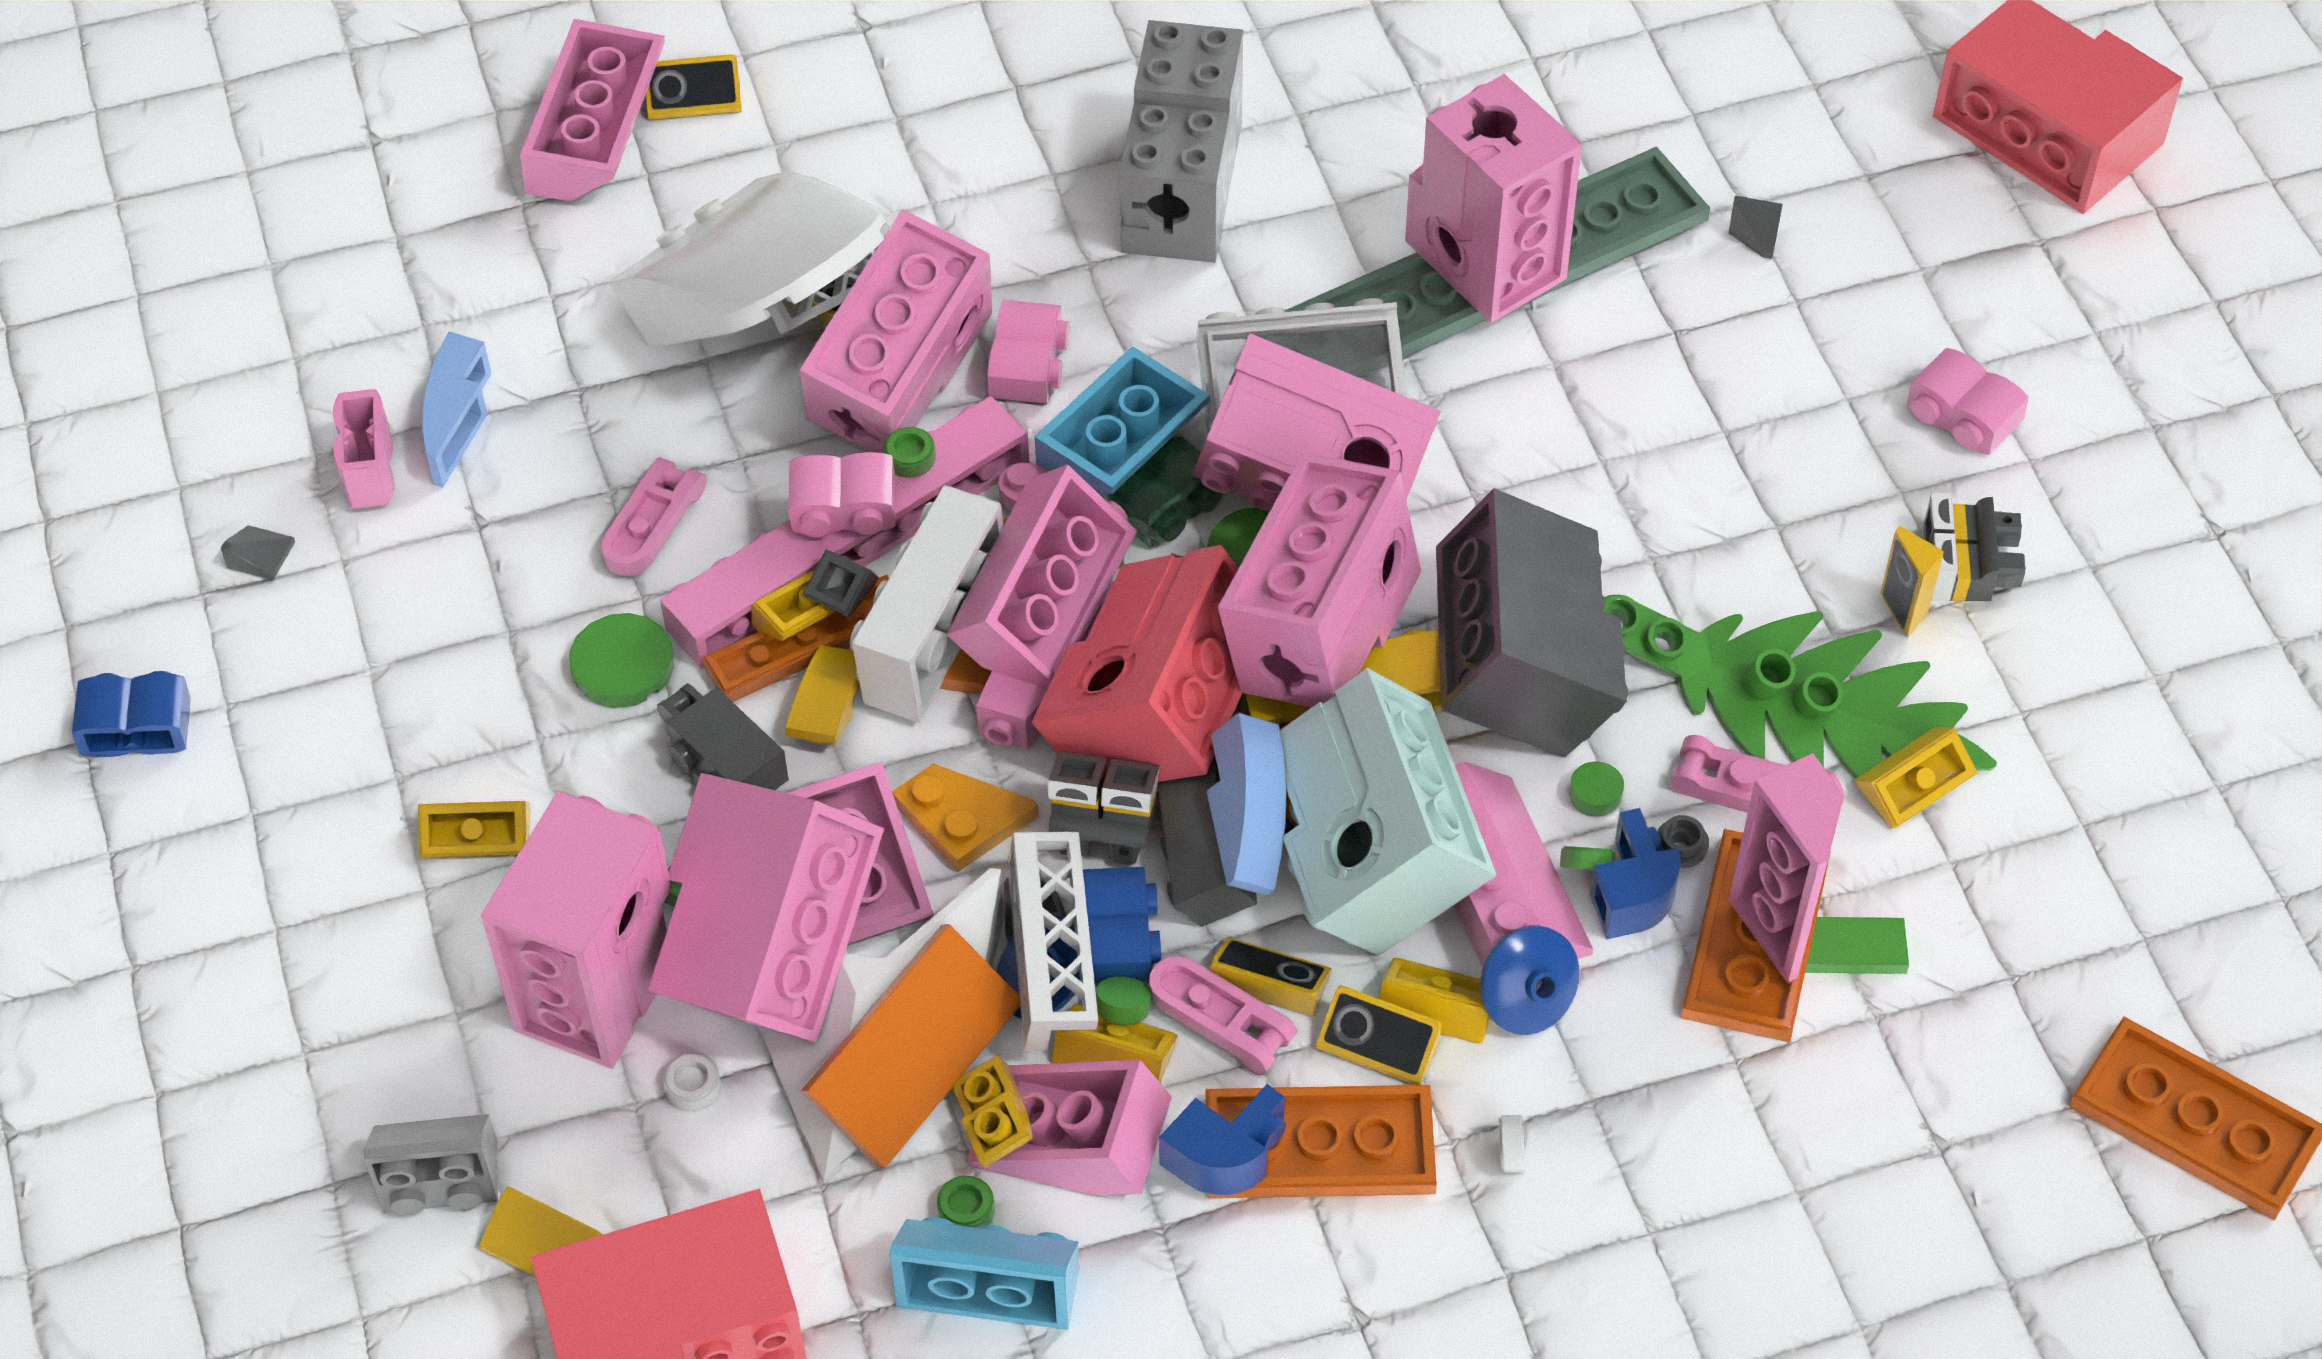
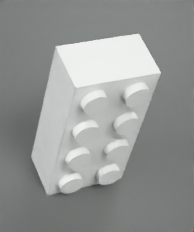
(904, 641)

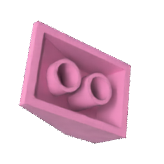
(894, 887)
(1088, 1125)

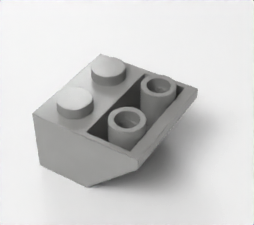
(433, 1164)

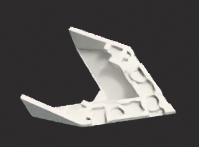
(861, 981)

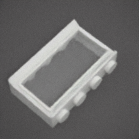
(1350, 338)

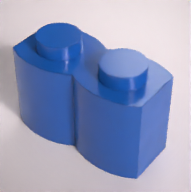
(131, 715)
(1119, 924)

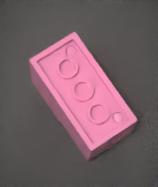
(1495, 197)
(898, 333)
(1296, 405)
(1320, 581)
(763, 905)
(581, 927)

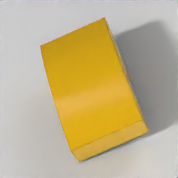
(824, 697)
(992, 1111)

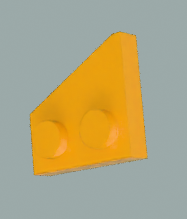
(961, 813)

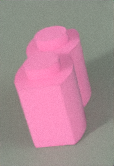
(1026, 351)
(1967, 401)
(363, 448)
(842, 494)

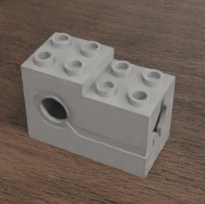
(1181, 141)

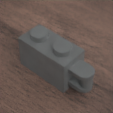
(720, 739)

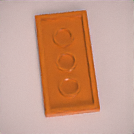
(1731, 974)
(912, 1046)
(2198, 1117)
(1343, 1141)

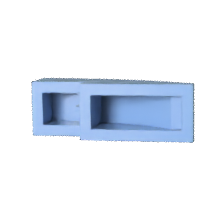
(454, 402)
(1249, 802)

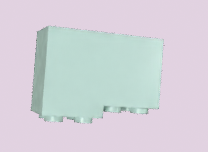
(1377, 815)

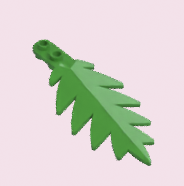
(1798, 694)

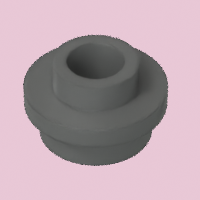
(1686, 830)

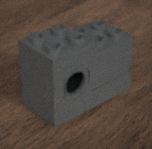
(1527, 625)

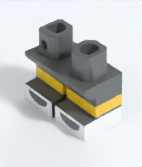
(1970, 542)
(1102, 808)

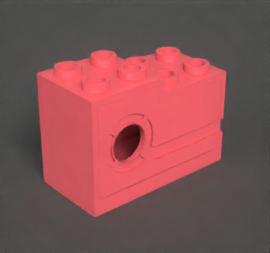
(2056, 101)
(1151, 669)
(674, 1289)

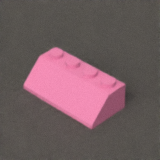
(588, 109)
(1042, 578)
(1786, 857)
(1526, 881)

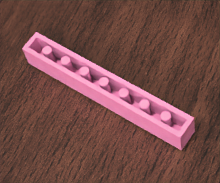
(718, 603)

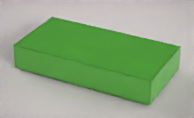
(1859, 946)

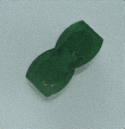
(1165, 493)

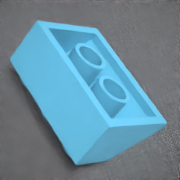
(1119, 421)
(985, 1272)

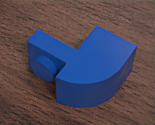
(1639, 887)
(1219, 1154)

